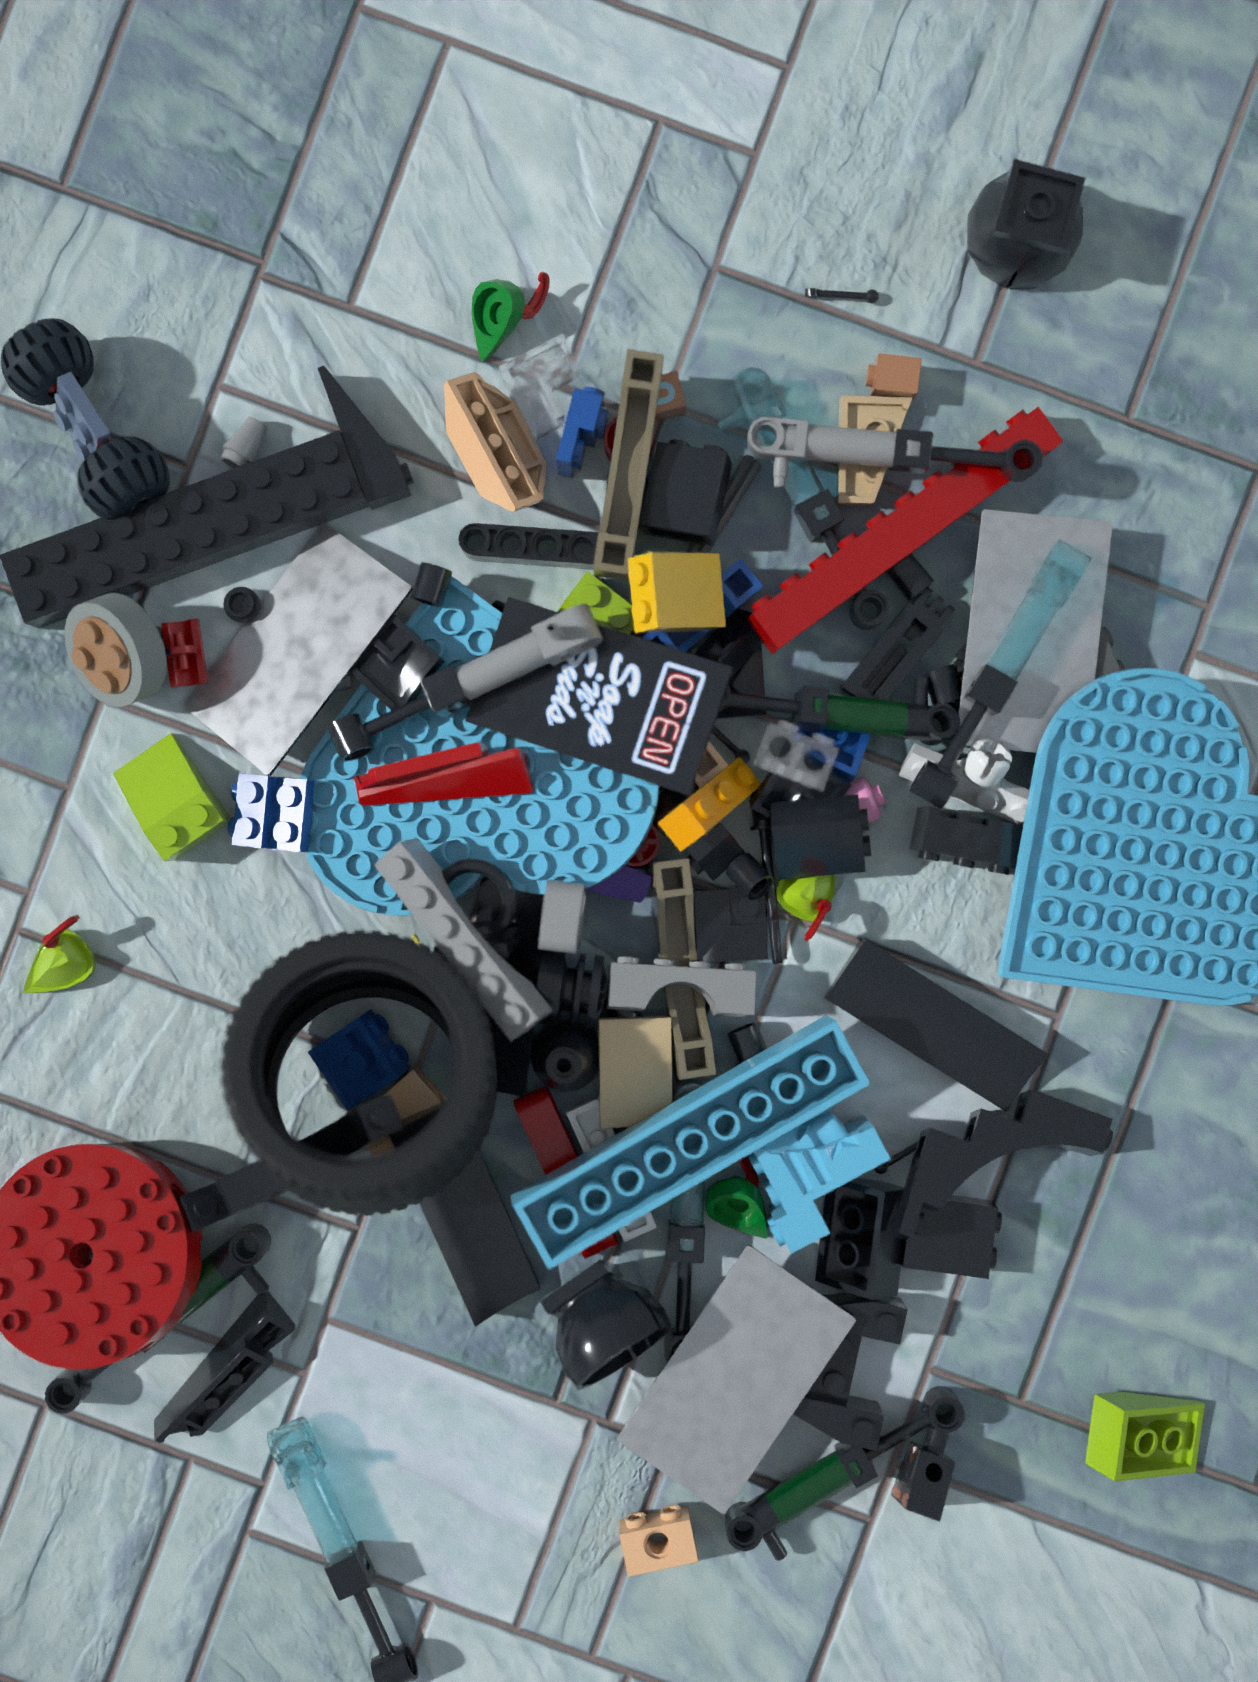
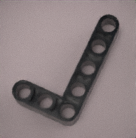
(530, 539)

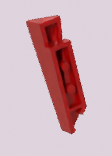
(447, 775)

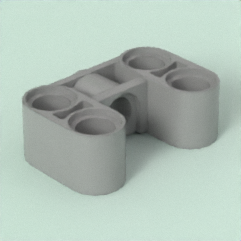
(563, 916)

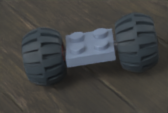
(50, 366)

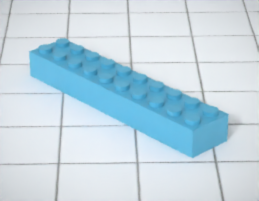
(689, 1141)

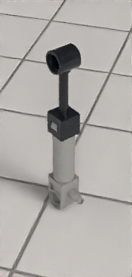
(899, 450)
(456, 688)

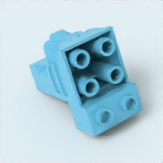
(810, 1164)

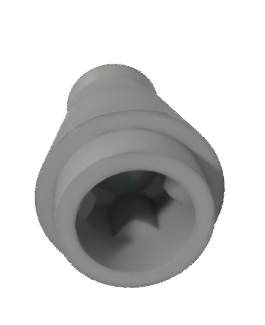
(244, 444)

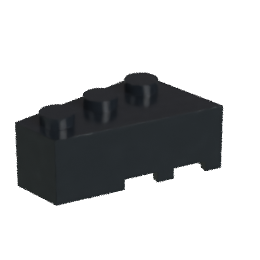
(966, 839)

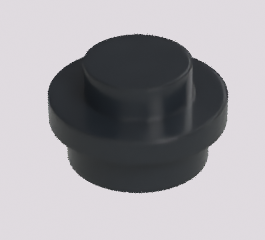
(241, 604)

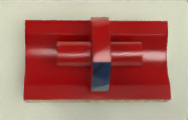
(184, 653)

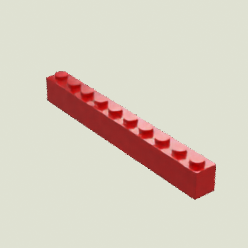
(894, 535)

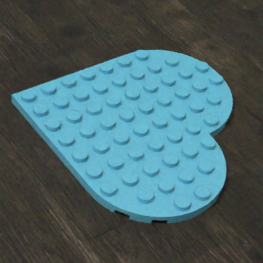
(570, 829)
(1139, 847)

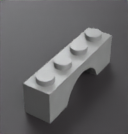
(726, 990)

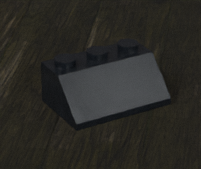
(859, 1250)

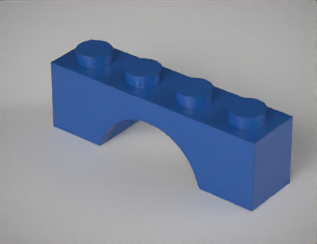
(738, 587)

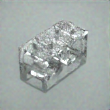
(792, 765)

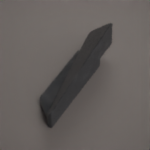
(227, 1370)

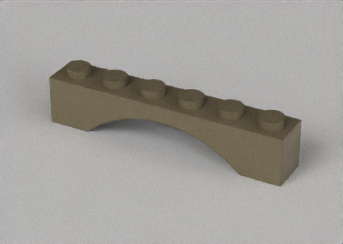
(628, 464)
(675, 934)

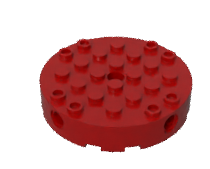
(142, 1264)

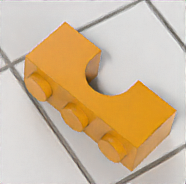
(710, 804)

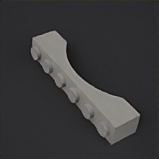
(424, 891)

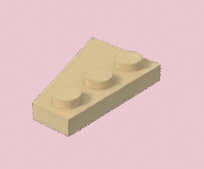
(860, 483)

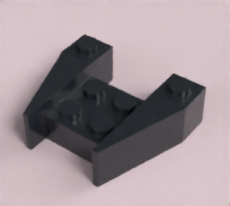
(828, 1401)

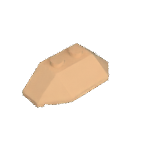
(493, 443)

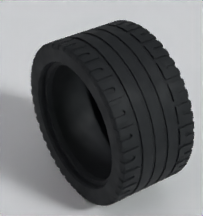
(299, 990)

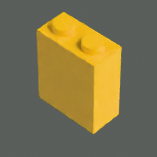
(676, 592)

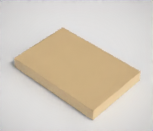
(633, 1068)

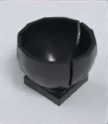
(1026, 225)
(600, 1321)

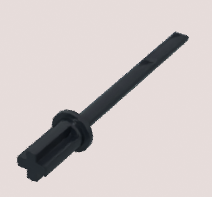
(763, 824)

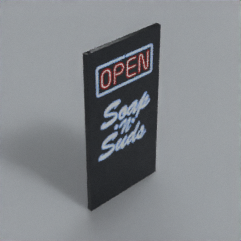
(613, 706)

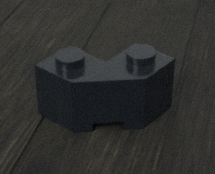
(712, 850)

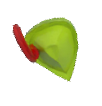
(807, 899)
(60, 961)

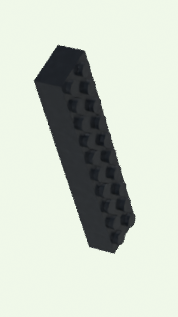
(185, 529)

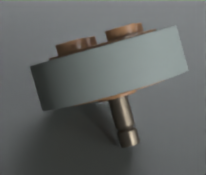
(115, 649)

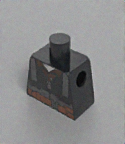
(922, 1488)

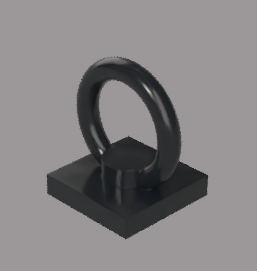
(498, 934)

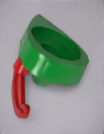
(498, 309)
(738, 1202)

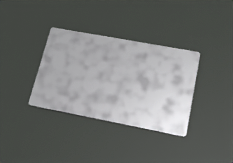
(297, 648)
(1065, 659)
(736, 1379)

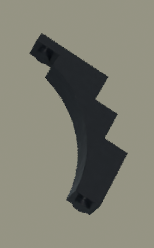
(946, 1161)
(249, 1186)

